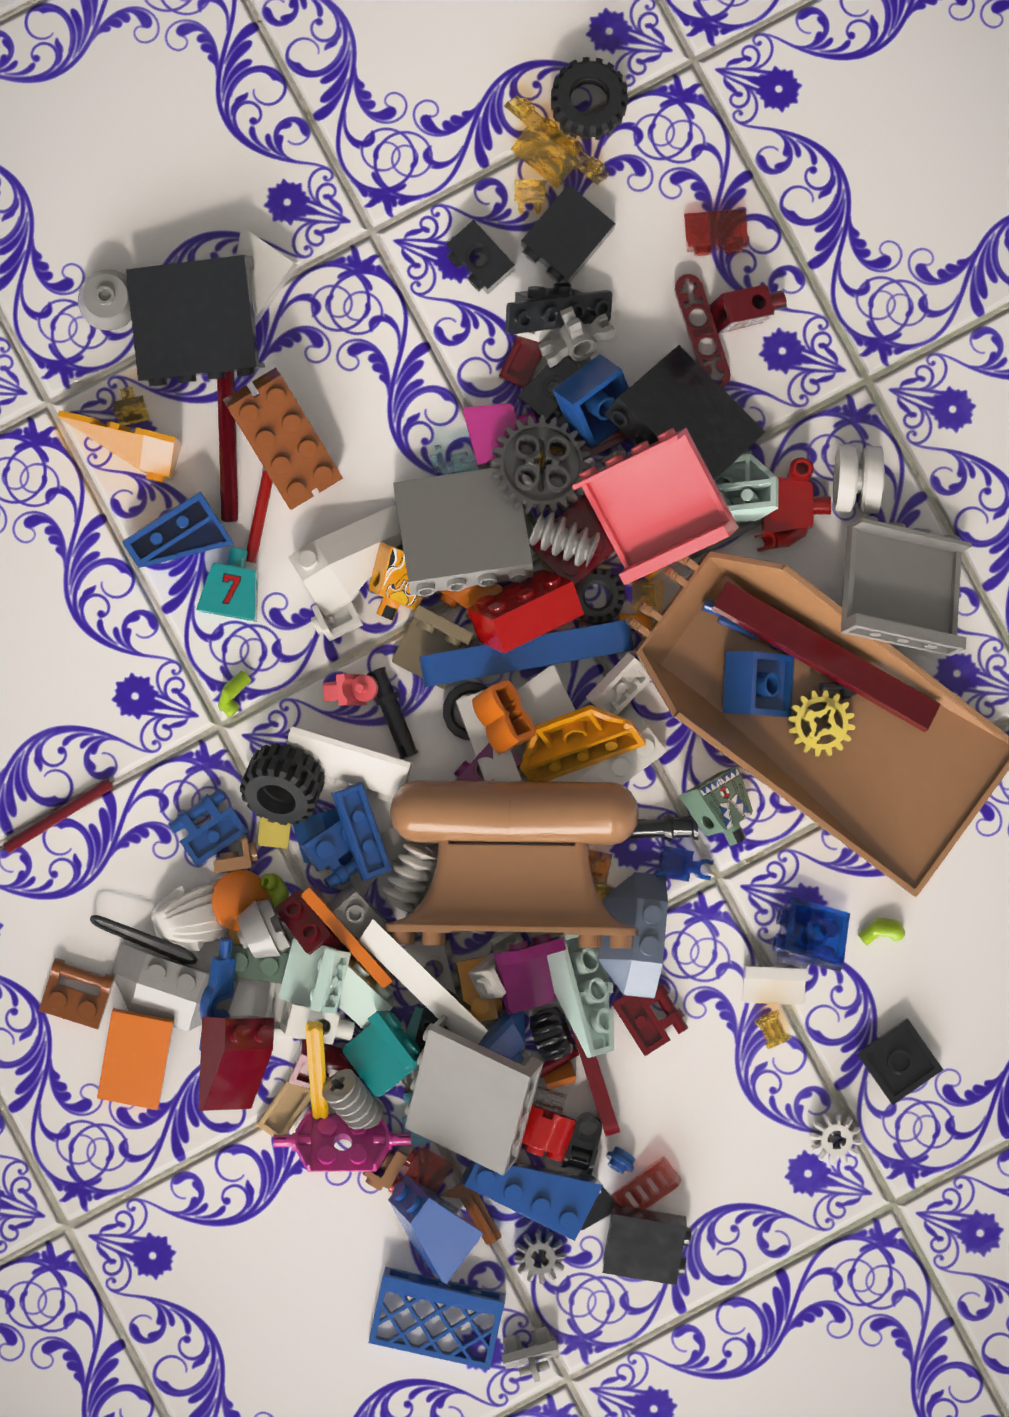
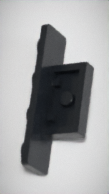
(541, 307)

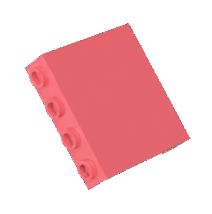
(657, 504)

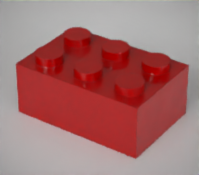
(525, 611)

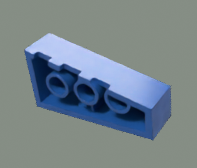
(541, 1194)

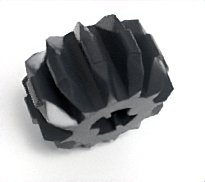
(551, 1034)

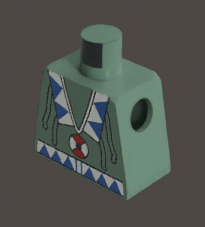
(720, 804)

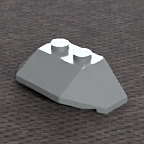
(162, 986)

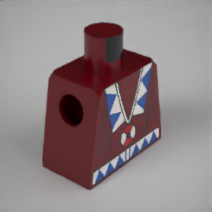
(745, 307)

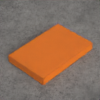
(135, 1059)

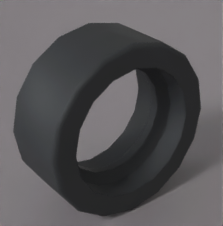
(450, 701)

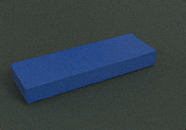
(361, 831)

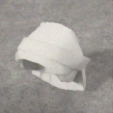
(187, 918)

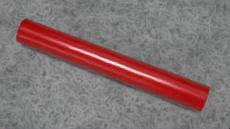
(259, 517)

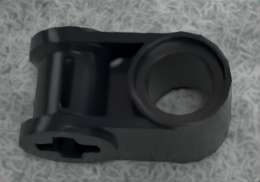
(583, 1145)

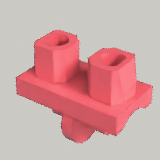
(351, 689)

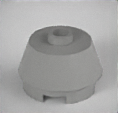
(105, 300)
(262, 930)

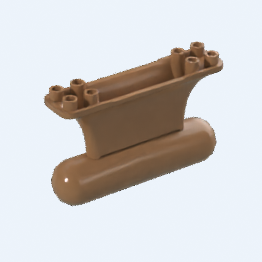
(513, 857)

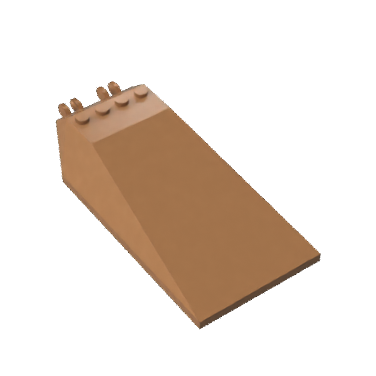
(892, 789)

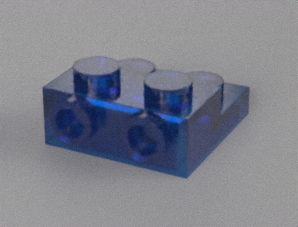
(811, 935)

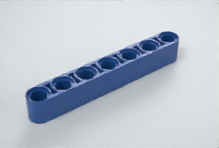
(539, 652)

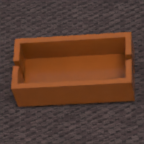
(283, 439)

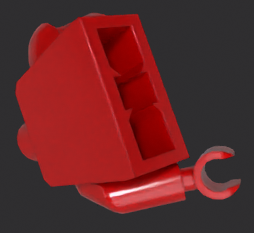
(795, 508)

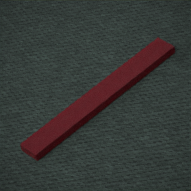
(825, 656)

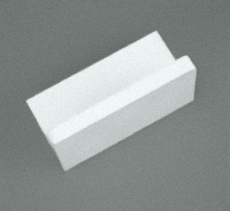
(774, 985)

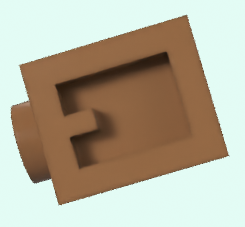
(231, 860)
(391, 1166)

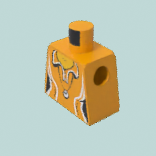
(391, 582)

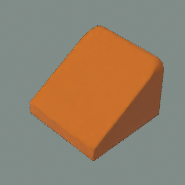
(560, 1076)

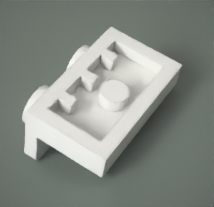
(619, 685)

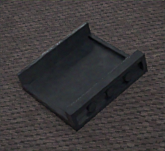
(193, 320)
(682, 396)

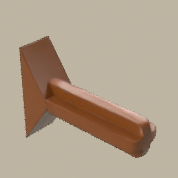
(476, 1211)

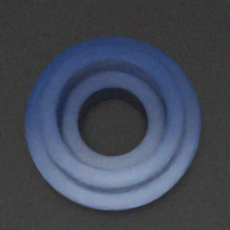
(620, 1160)

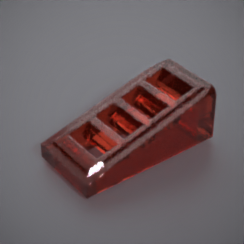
(651, 1171)

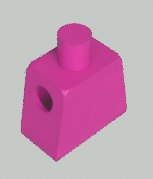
(487, 424)

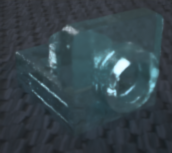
(458, 462)

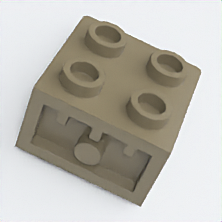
(428, 636)

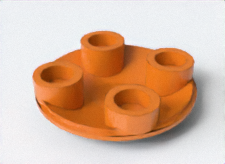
(234, 894)

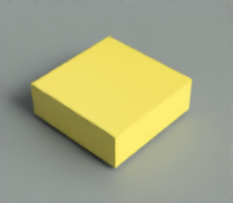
(273, 834)

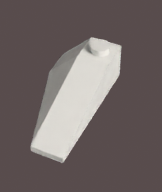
(345, 559)

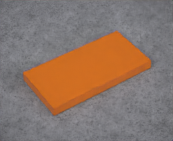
(321, 906)

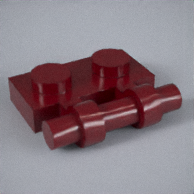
(643, 1023)

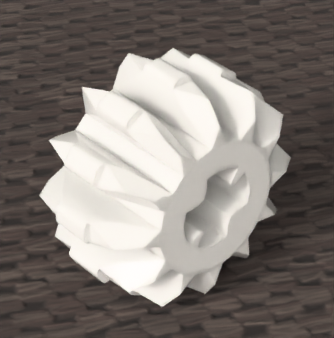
(827, 1145)

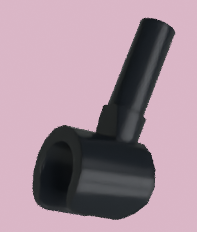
(844, 692)

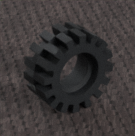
(616, 596)

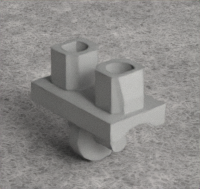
(516, 1356)

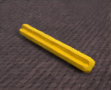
(316, 1068)

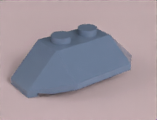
(643, 904)

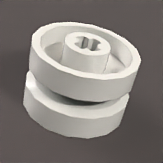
(861, 479)

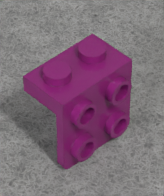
(526, 972)

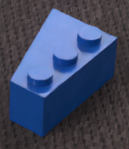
(178, 533)

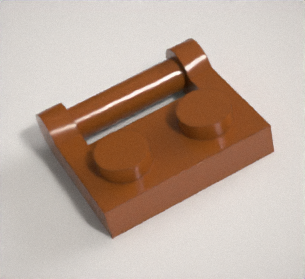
(73, 1003)

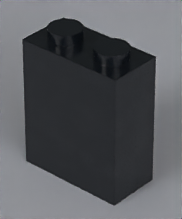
(567, 235)
(646, 1244)

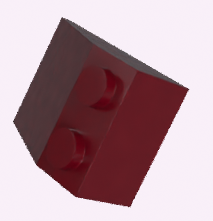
(233, 1060)

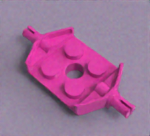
(316, 1140)

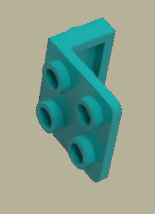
(382, 1053)

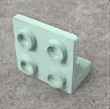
(315, 978)

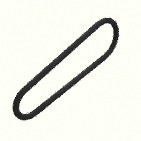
(93, 918)

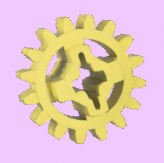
(833, 729)

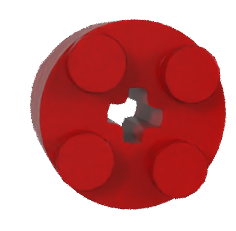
(548, 1132)

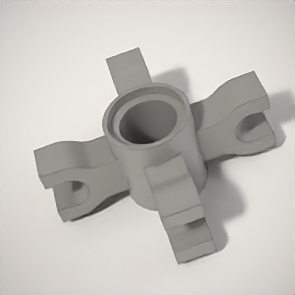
(577, 339)

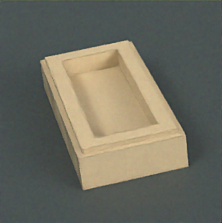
(284, 1109)

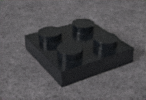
(899, 1061)

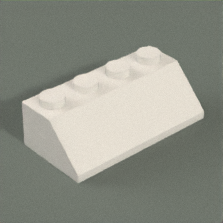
(353, 763)
(624, 766)

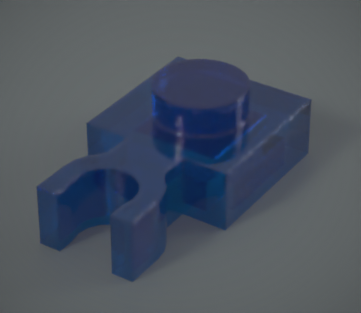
(679, 864)

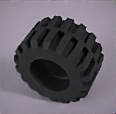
(595, 74)
(282, 784)

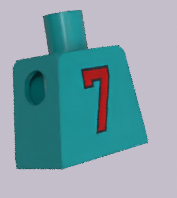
(231, 589)

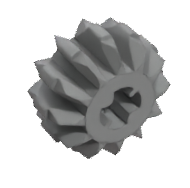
(529, 1259)

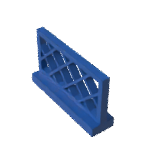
(435, 1291)

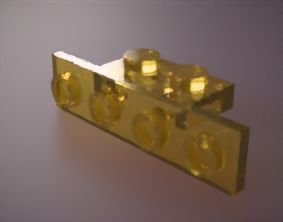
(550, 150)

